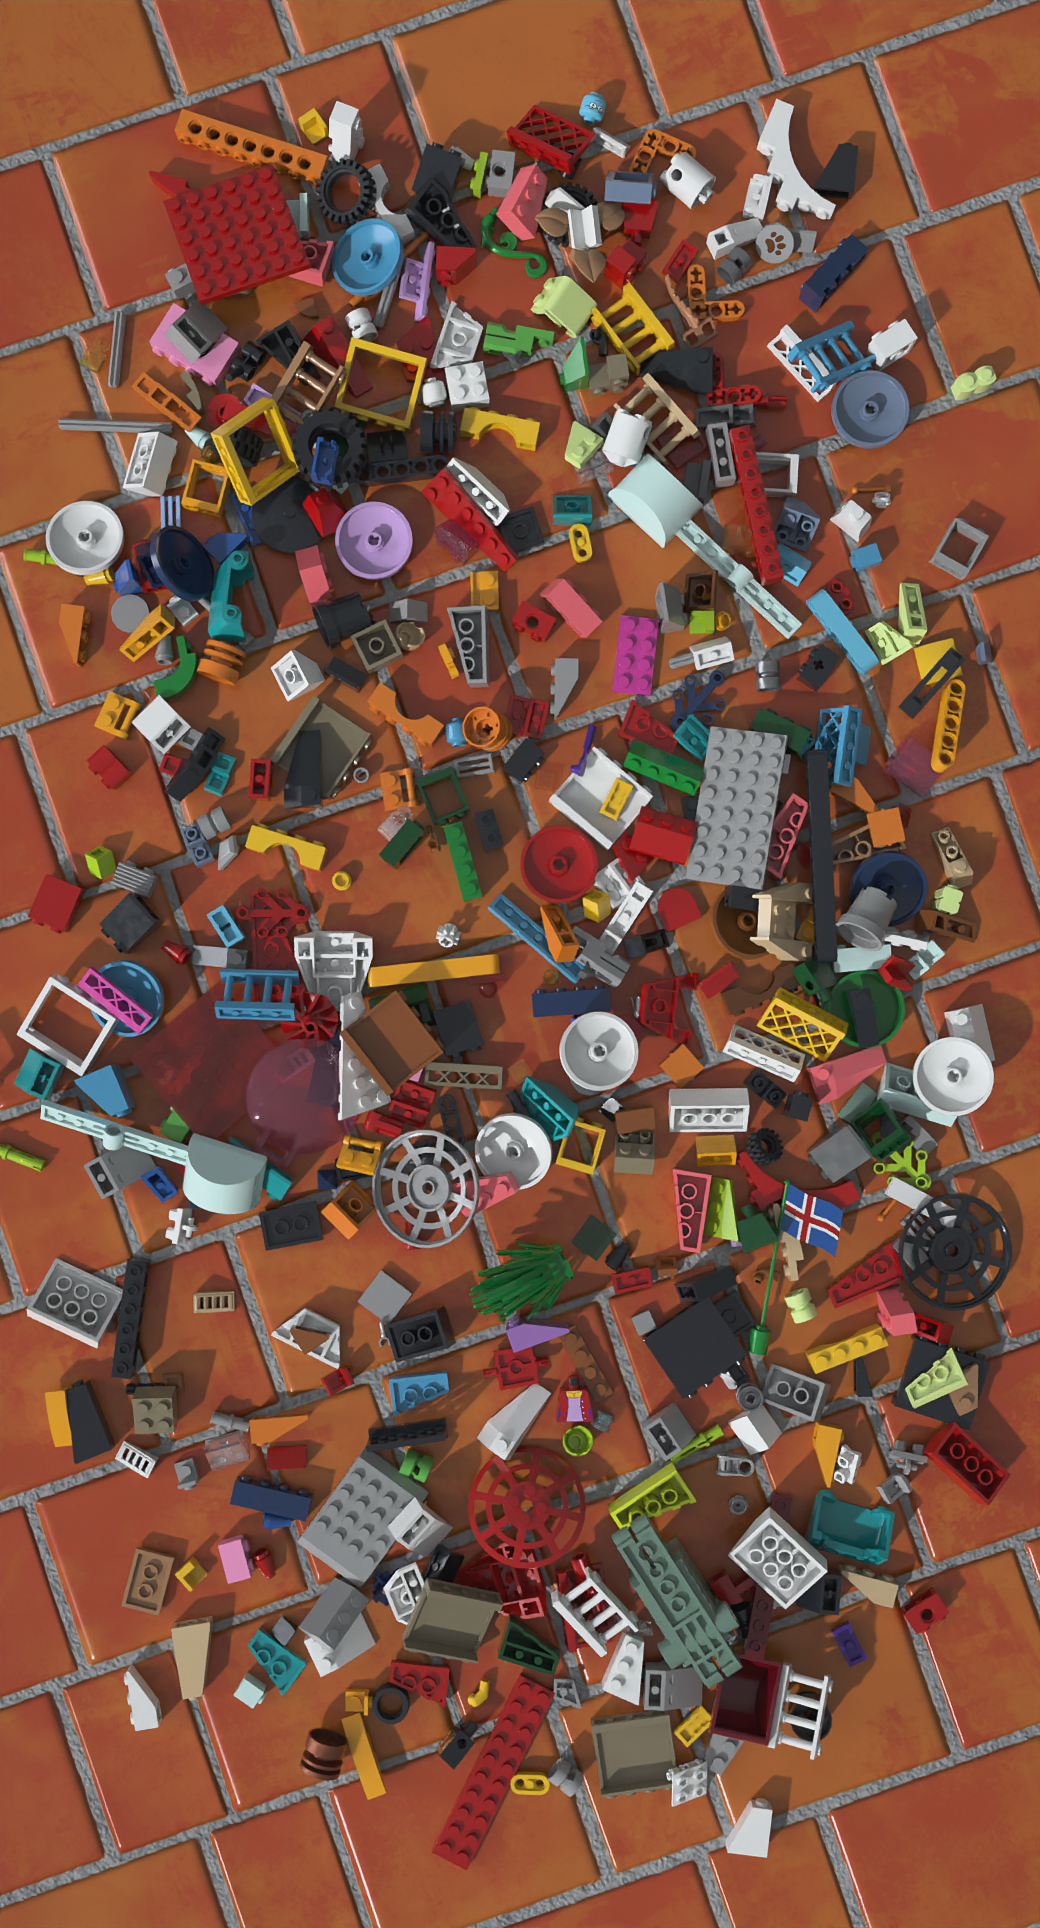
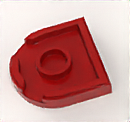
(677, 909)

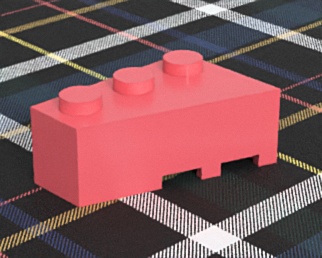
(572, 607)
(492, 1189)
(895, 1313)

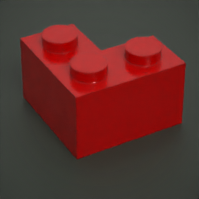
(624, 263)

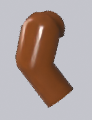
(762, 1274)

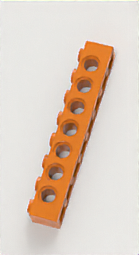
(190, 122)

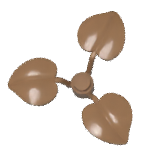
(591, 262)

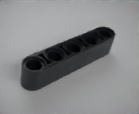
(393, 466)

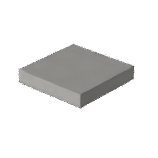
(384, 1297)

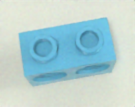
(226, 926)

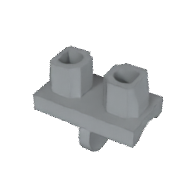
(916, 1456)

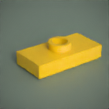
(616, 799)
(693, 1725)

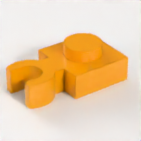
(447, 655)

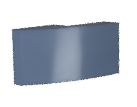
(197, 845)

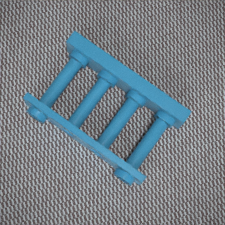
(828, 339)
(257, 1010)

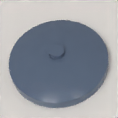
(870, 409)

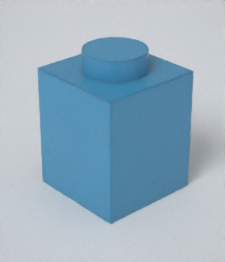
(865, 558)

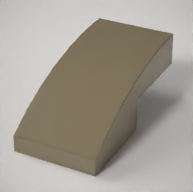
(193, 396)

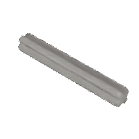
(385, 300)
(117, 349)

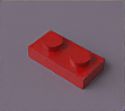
(680, 261)
(632, 1280)

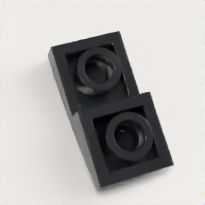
(765, 1088)

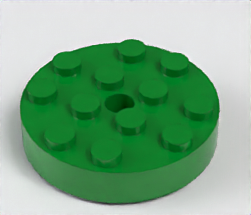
(887, 1002)

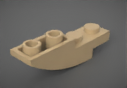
(791, 1249)

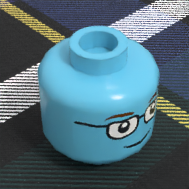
(592, 108)

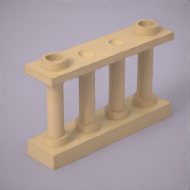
(675, 415)

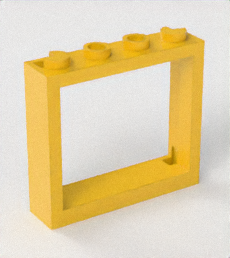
(363, 414)
(232, 463)

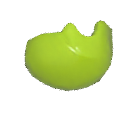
(578, 1440)

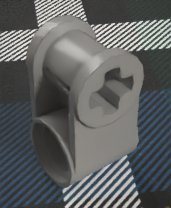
(733, 1464)

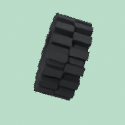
(756, 1150)

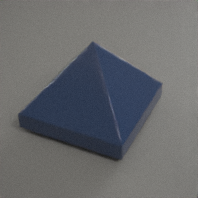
(327, 1179)

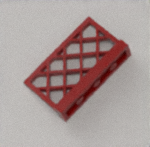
(541, 148)
(564, 1587)

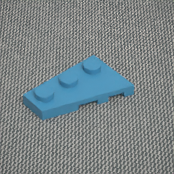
(416, 1388)

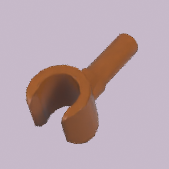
(432, 841)

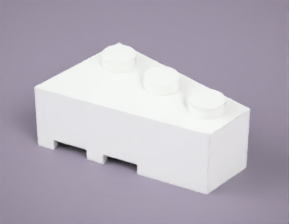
(625, 1669)

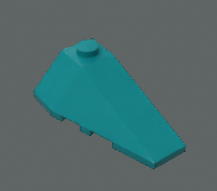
(275, 1181)

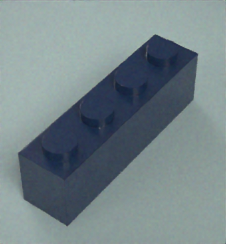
(571, 1002)
(271, 1498)

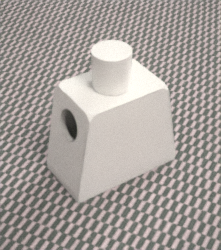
(852, 520)

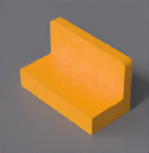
(715, 1150)

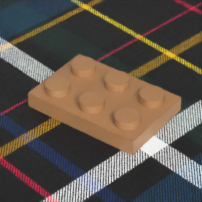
(148, 1581)

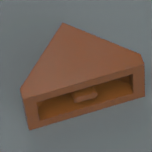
(308, 1338)

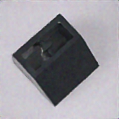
(824, 1594)

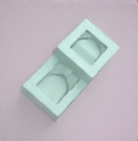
(926, 958)

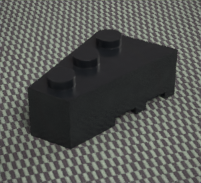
(283, 345)

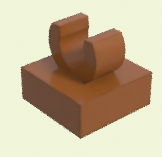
(667, 1266)

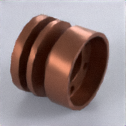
(323, 1754)

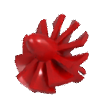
(318, 1020)

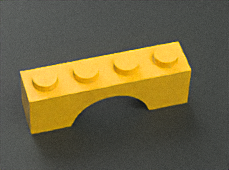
(478, 422)
(262, 840)
(834, 1354)

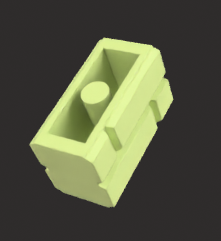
(947, 899)

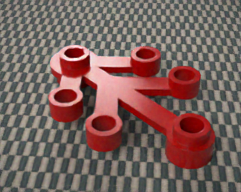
(276, 913)

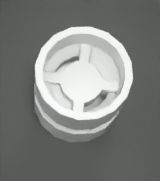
(360, 323)

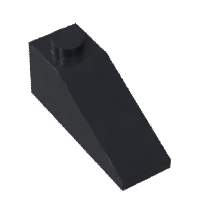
(863, 1017)

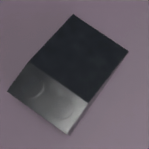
(420, 1334)

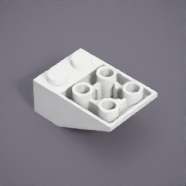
(419, 1528)

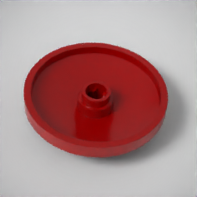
(558, 864)

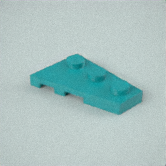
(277, 1659)

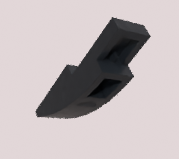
(196, 766)

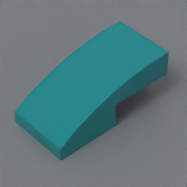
(220, 774)

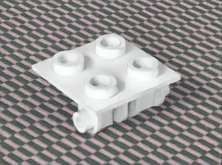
(688, 1781)

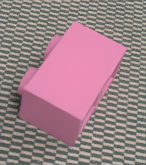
(236, 1558)

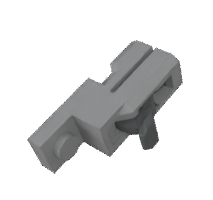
(597, 961)

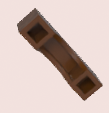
(737, 999)

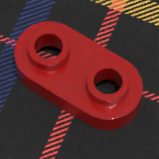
(841, 595)

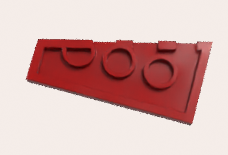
(868, 1277)

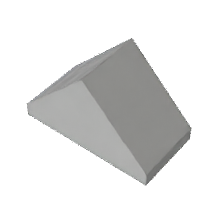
(408, 611)

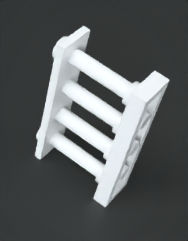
(585, 1628)
(781, 1716)

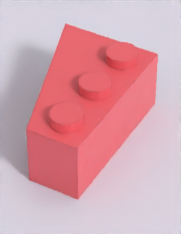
(524, 202)

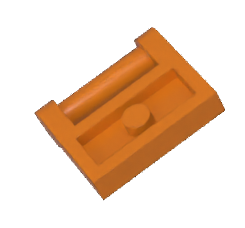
(393, 792)

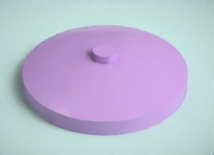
(374, 540)

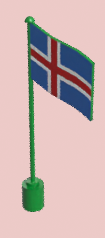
(808, 1221)

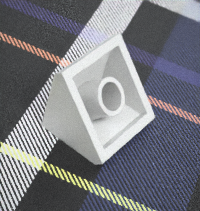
(755, 1430)

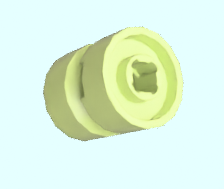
(801, 1306)

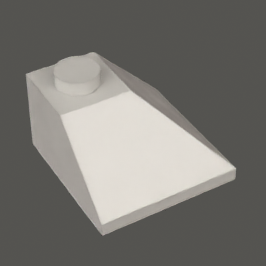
(297, 675)

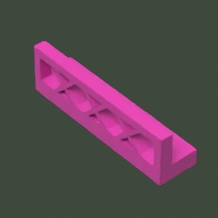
(113, 1002)

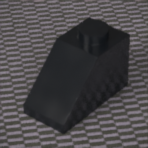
(646, 943)

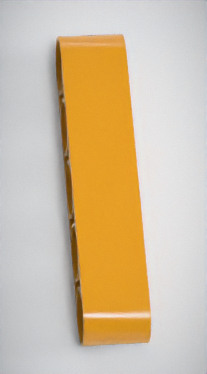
(943, 732)

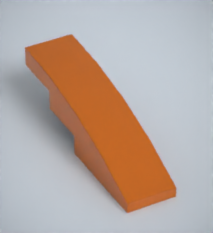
(166, 402)

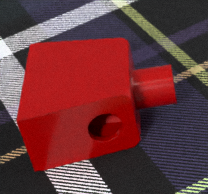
(639, 220)

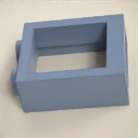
(630, 187)

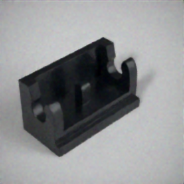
(741, 898)

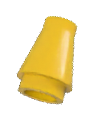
(102, 577)

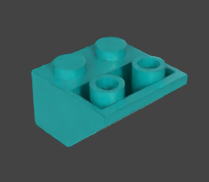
(39, 1075)

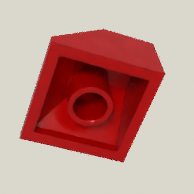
(325, 510)

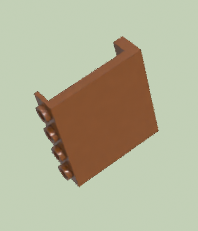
(392, 1042)

